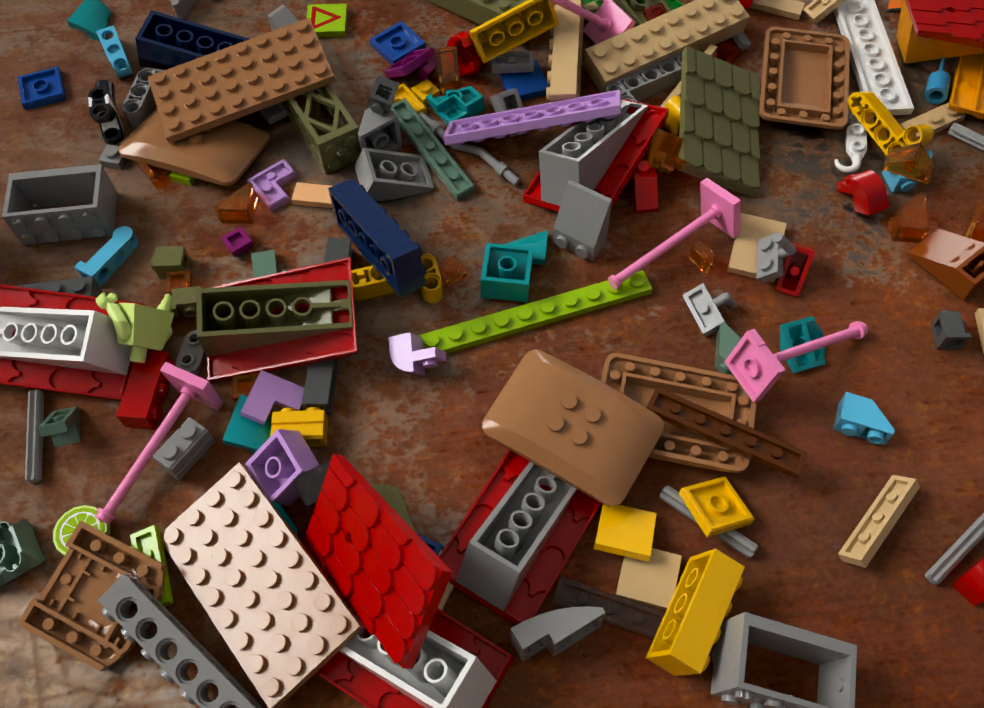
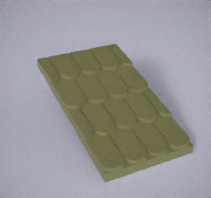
(719, 122)

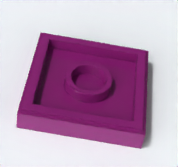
(410, 62)

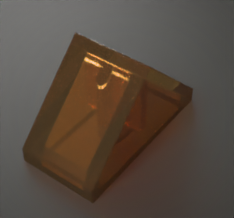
(910, 162)
(238, 207)

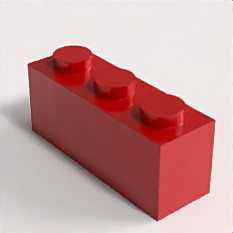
(145, 392)

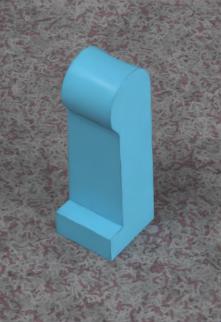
(115, 52)
(110, 256)

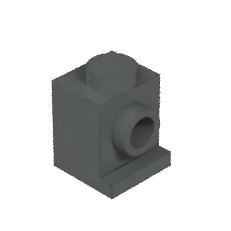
(382, 95)
(949, 331)

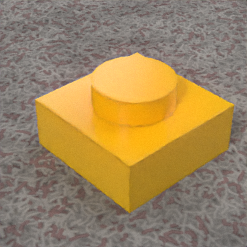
(423, 89)

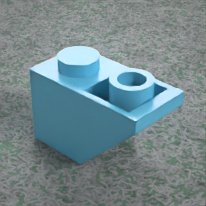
(863, 419)

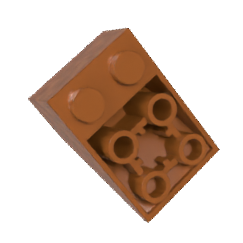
(952, 260)

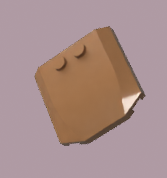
(69, 608)

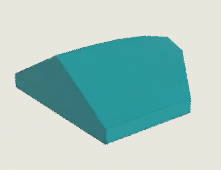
(798, 333)

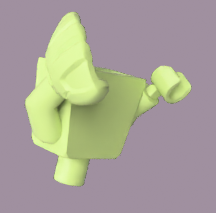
(139, 325)

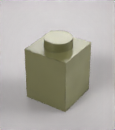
(170, 260)

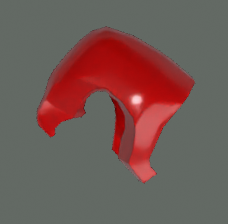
(468, 58)

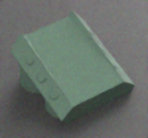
(18, 550)

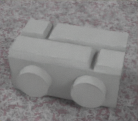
(184, 449)

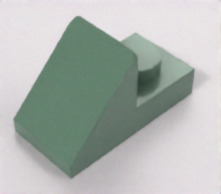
(62, 426)

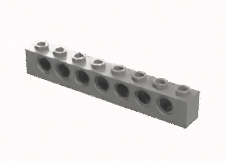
(169, 630)

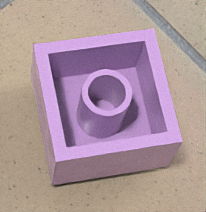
(279, 462)

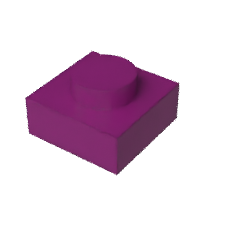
(427, 69)
(237, 241)

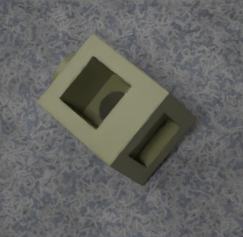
(184, 302)

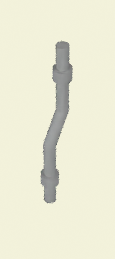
(499, 167)

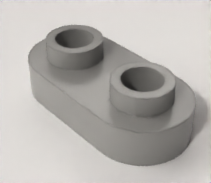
(191, 351)

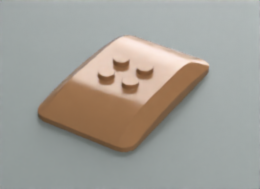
(805, 78)
(212, 155)
(713, 390)
(573, 427)

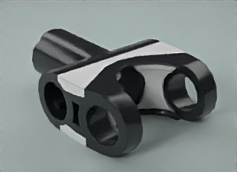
(104, 111)

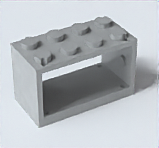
(60, 188)
(835, 659)

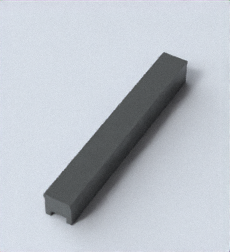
(322, 376)

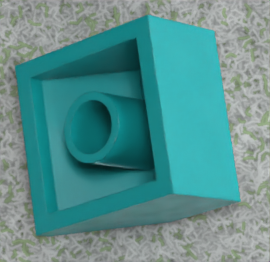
(506, 272)

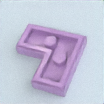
(268, 184)
(269, 391)

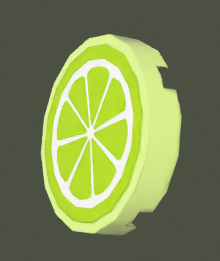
(70, 520)

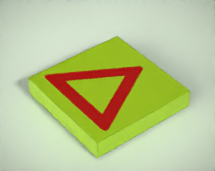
(328, 19)

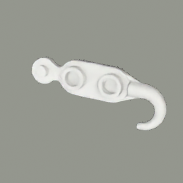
(855, 145)

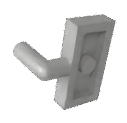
(770, 256)
(706, 309)

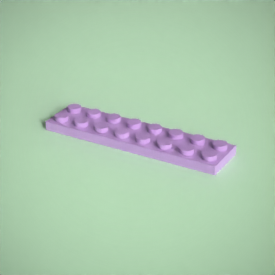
(533, 117)

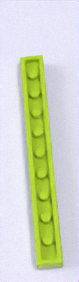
(535, 314)

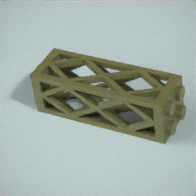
(340, 143)

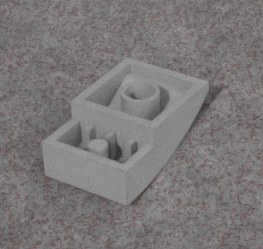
(555, 630)

